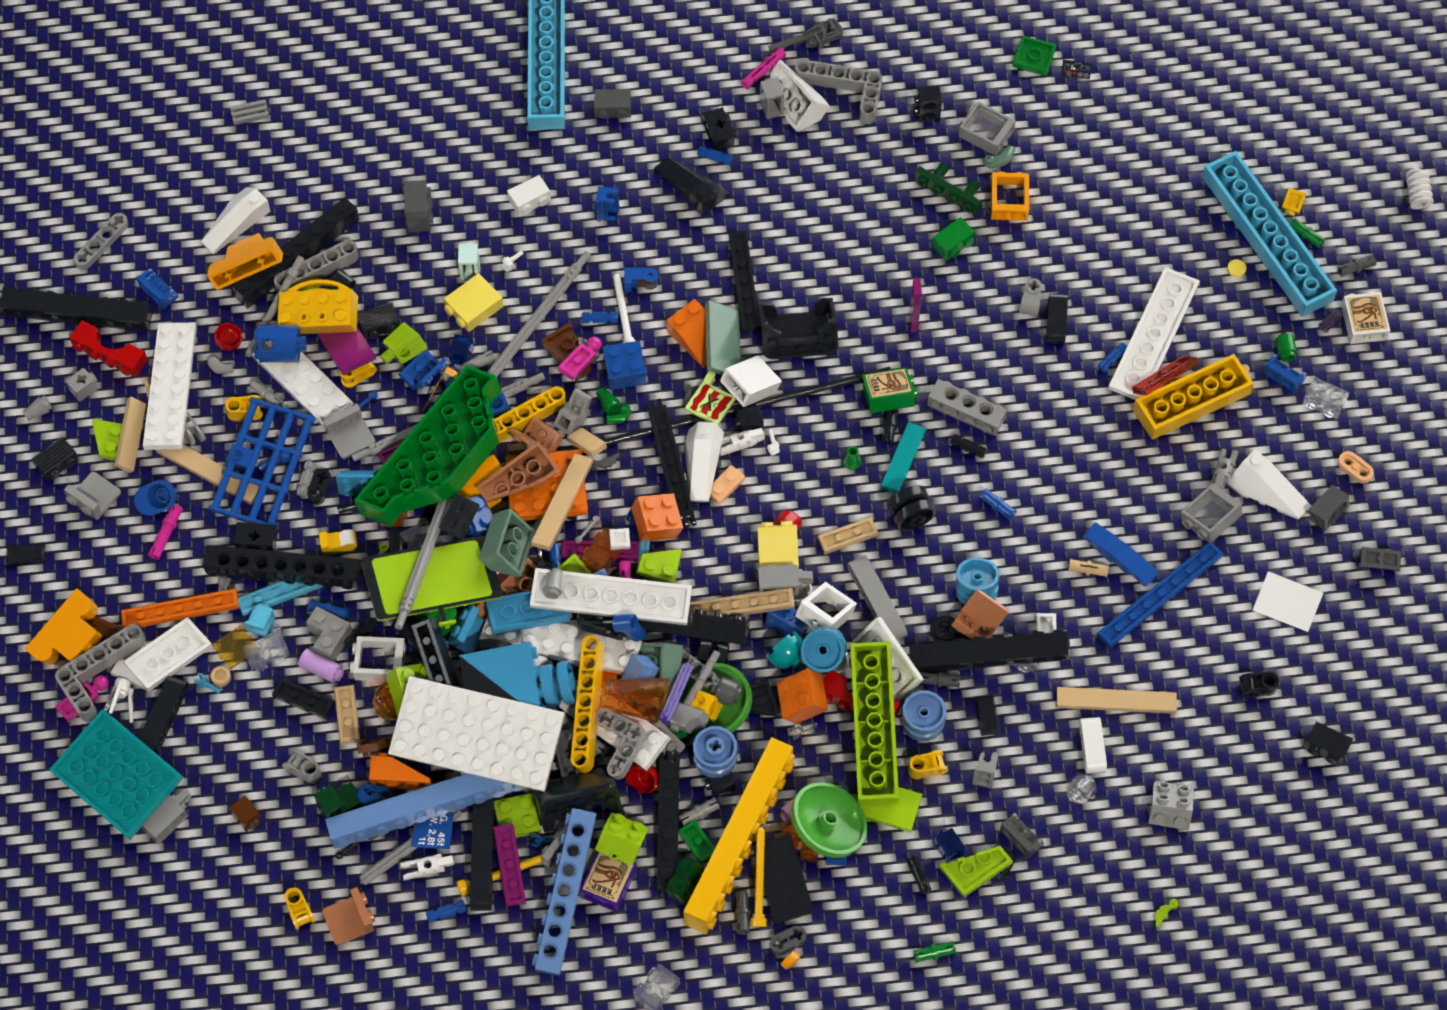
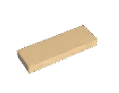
(847, 535)
(347, 714)

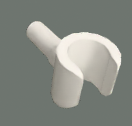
(508, 262)
(773, 448)

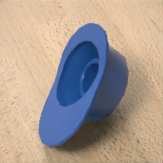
(155, 497)

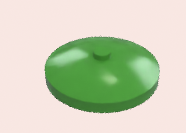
(730, 716)
(828, 820)

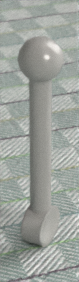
(596, 519)

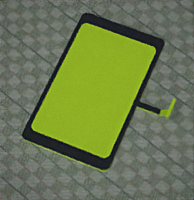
(451, 579)

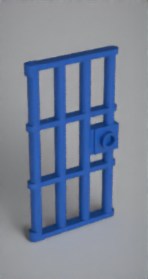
(247, 459)

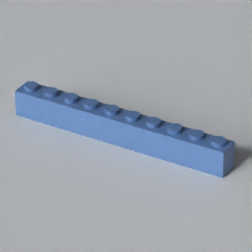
(413, 808)

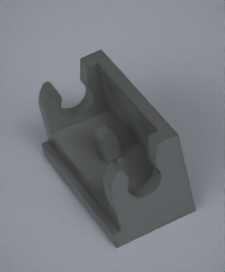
(1329, 507)
(1380, 558)
(564, 752)
(1021, 836)

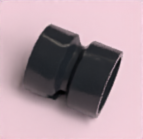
(708, 646)

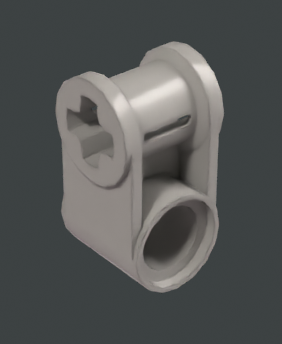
(1031, 299)
(300, 764)

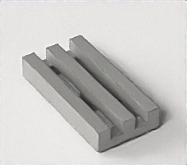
(249, 110)

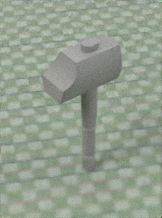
(687, 717)

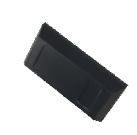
(25, 554)
(987, 716)

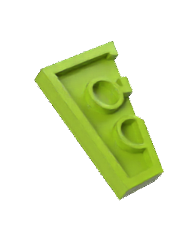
(974, 871)

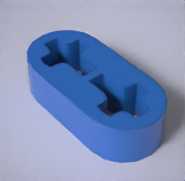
(372, 793)

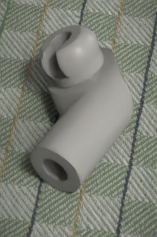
(218, 367)

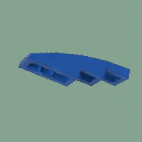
(1120, 553)

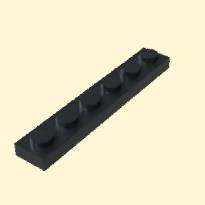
(744, 281)

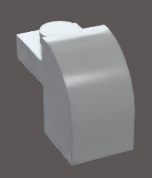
(575, 413)

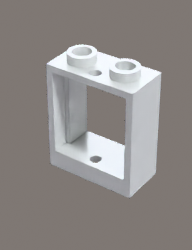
(808, 611)
(377, 642)

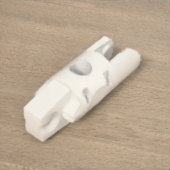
(741, 441)
(437, 861)

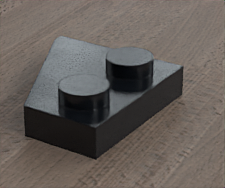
(598, 625)
(763, 699)

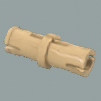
(1088, 567)

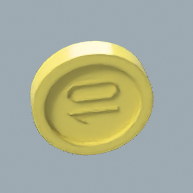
(1236, 268)

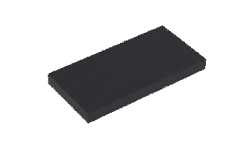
(784, 880)

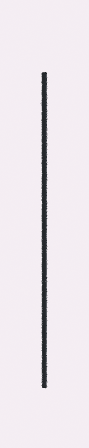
(695, 419)

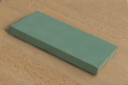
(722, 337)

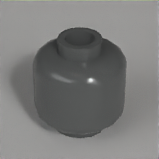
(726, 691)

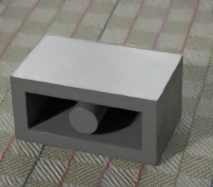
(612, 103)

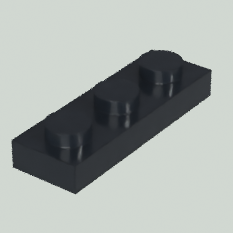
(303, 698)

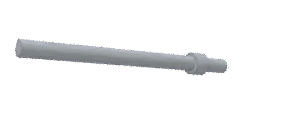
(292, 273)

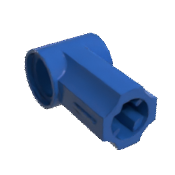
(629, 626)

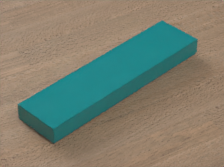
(903, 457)

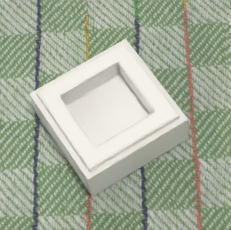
(619, 539)

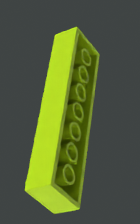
(874, 723)

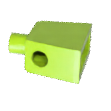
(402, 345)

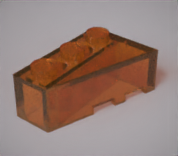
(636, 697)

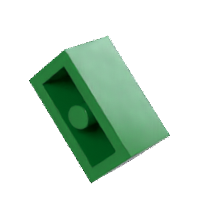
(953, 239)

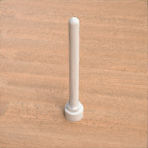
(622, 309)

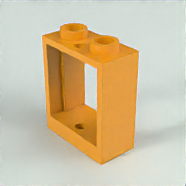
(1009, 211)

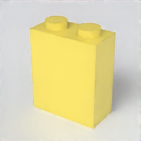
(473, 302)
(777, 544)

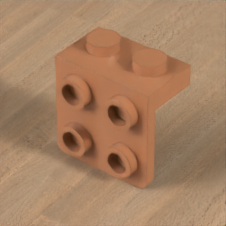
(538, 431)
(980, 616)
(349, 918)

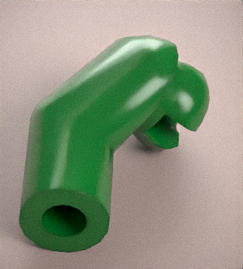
(621, 416)

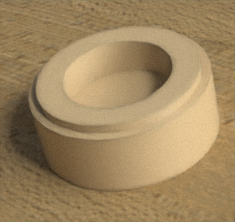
(220, 676)

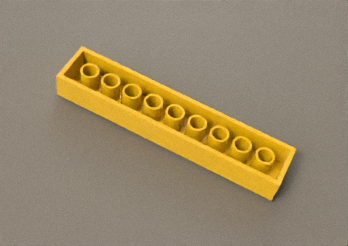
(738, 836)

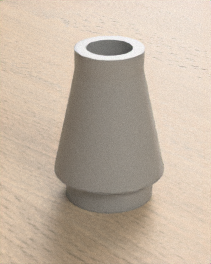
(37, 408)
(553, 585)

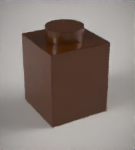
(245, 814)

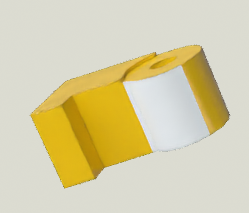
(337, 542)

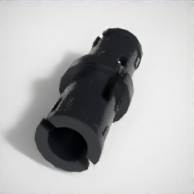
(890, 426)

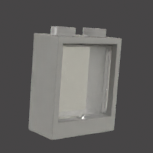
(986, 128)
(1211, 513)

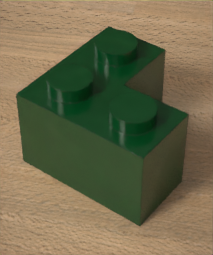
(337, 802)

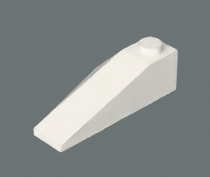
(801, 101)
(238, 216)
(702, 456)
(1264, 482)

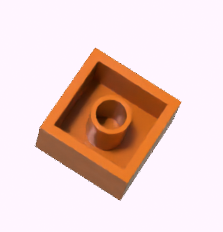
(657, 517)
(802, 696)

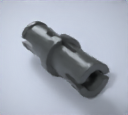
(1356, 265)
(940, 679)
(742, 912)

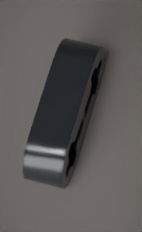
(323, 488)

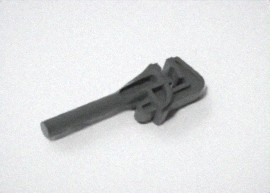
(815, 35)

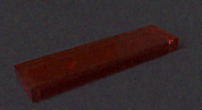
(1165, 375)

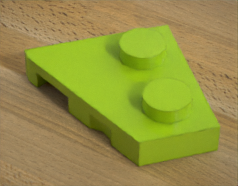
(107, 438)
(660, 565)

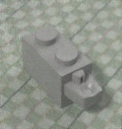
(783, 577)
(167, 817)

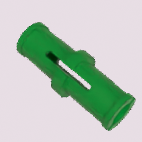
(1307, 233)
(934, 952)

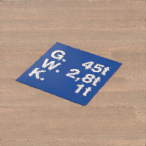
(433, 832)

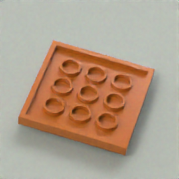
(534, 501)

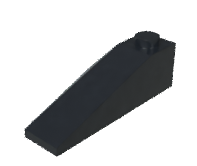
(693, 186)

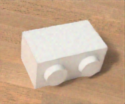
(529, 195)

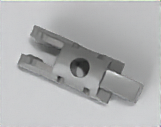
(192, 428)
(1224, 468)

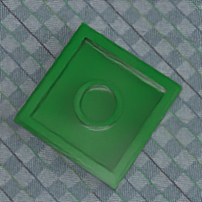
(1034, 55)

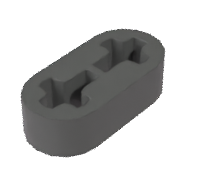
(789, 944)

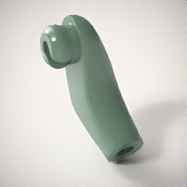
(1001, 159)

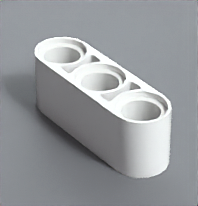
(1093, 745)

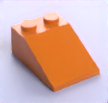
(689, 330)
(395, 775)

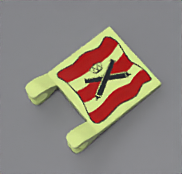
(709, 401)

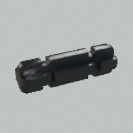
(968, 446)
(362, 630)
(919, 874)

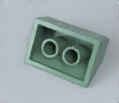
(507, 543)
(666, 658)

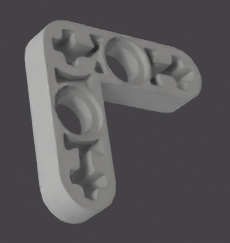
(628, 740)

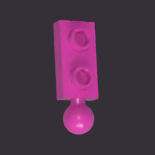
(580, 358)
(65, 707)

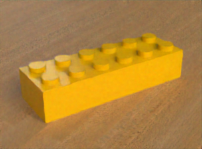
(1193, 396)

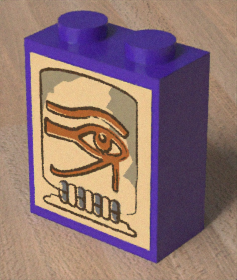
(607, 882)

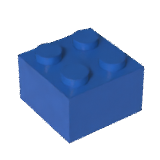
(624, 365)

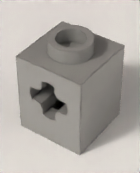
(82, 384)

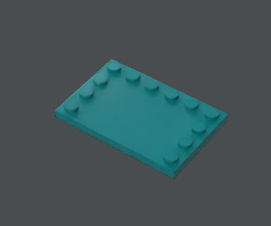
(116, 774)

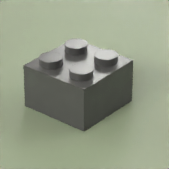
(418, 206)

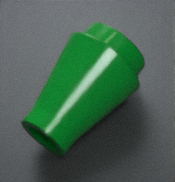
(608, 401)
(852, 458)

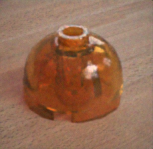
(383, 703)

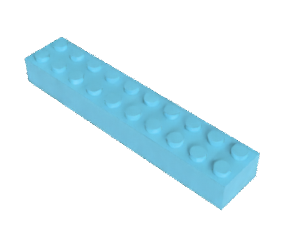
(546, 64)
(1269, 234)

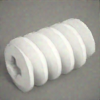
(1419, 188)

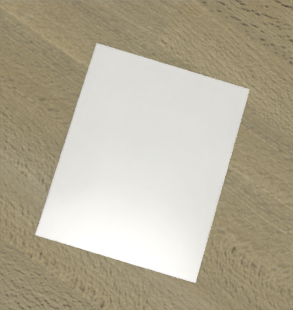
(1288, 601)

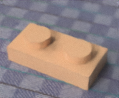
(726, 484)

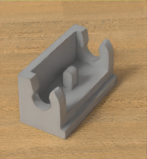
(985, 771)

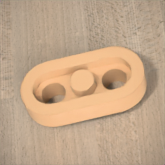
(1356, 467)

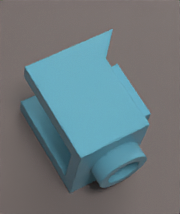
(260, 620)

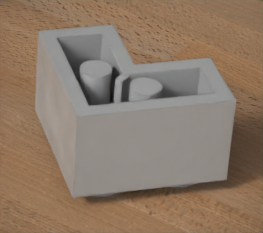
(331, 633)

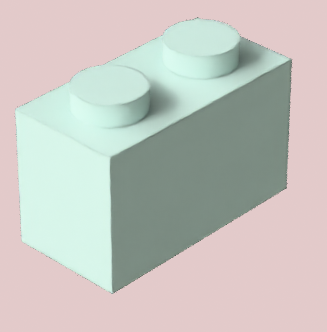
(468, 261)

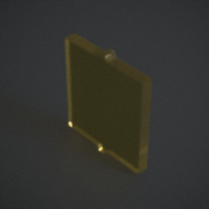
(231, 647)

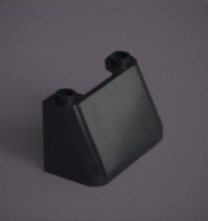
(799, 333)
(576, 792)

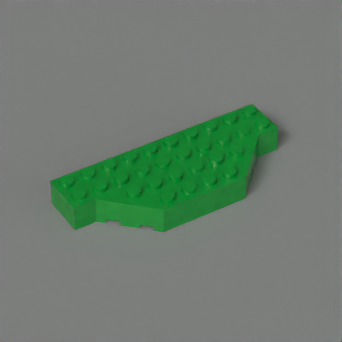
(438, 452)

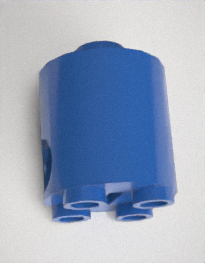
(286, 344)

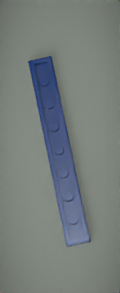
(1159, 595)

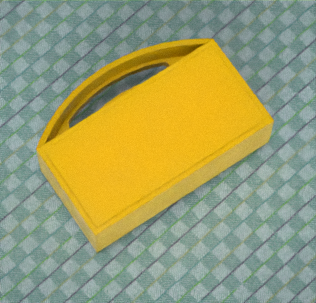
(319, 308)

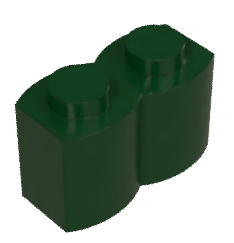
(684, 881)

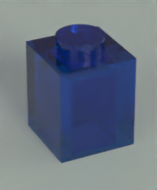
(461, 349)
(949, 845)

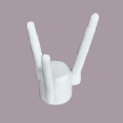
(121, 690)

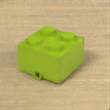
(621, 838)

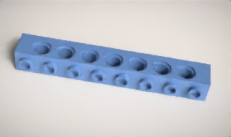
(586, 821)

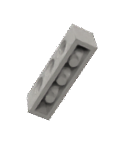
(955, 408)

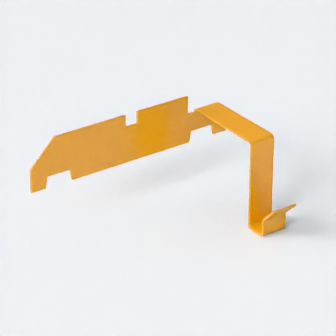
(449, 371)

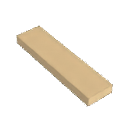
(130, 434)

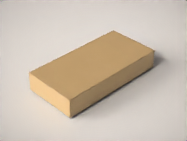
(587, 442)

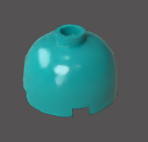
(787, 652)

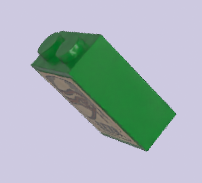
(889, 390)

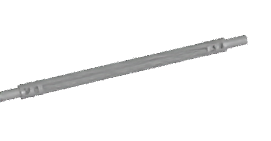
(538, 315)
(399, 437)
(422, 563)

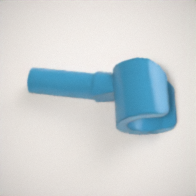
(204, 683)

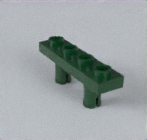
(953, 194)

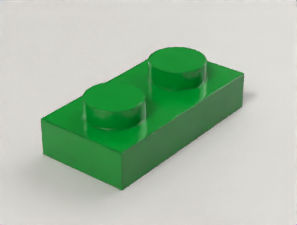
(697, 841)

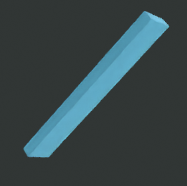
(275, 594)

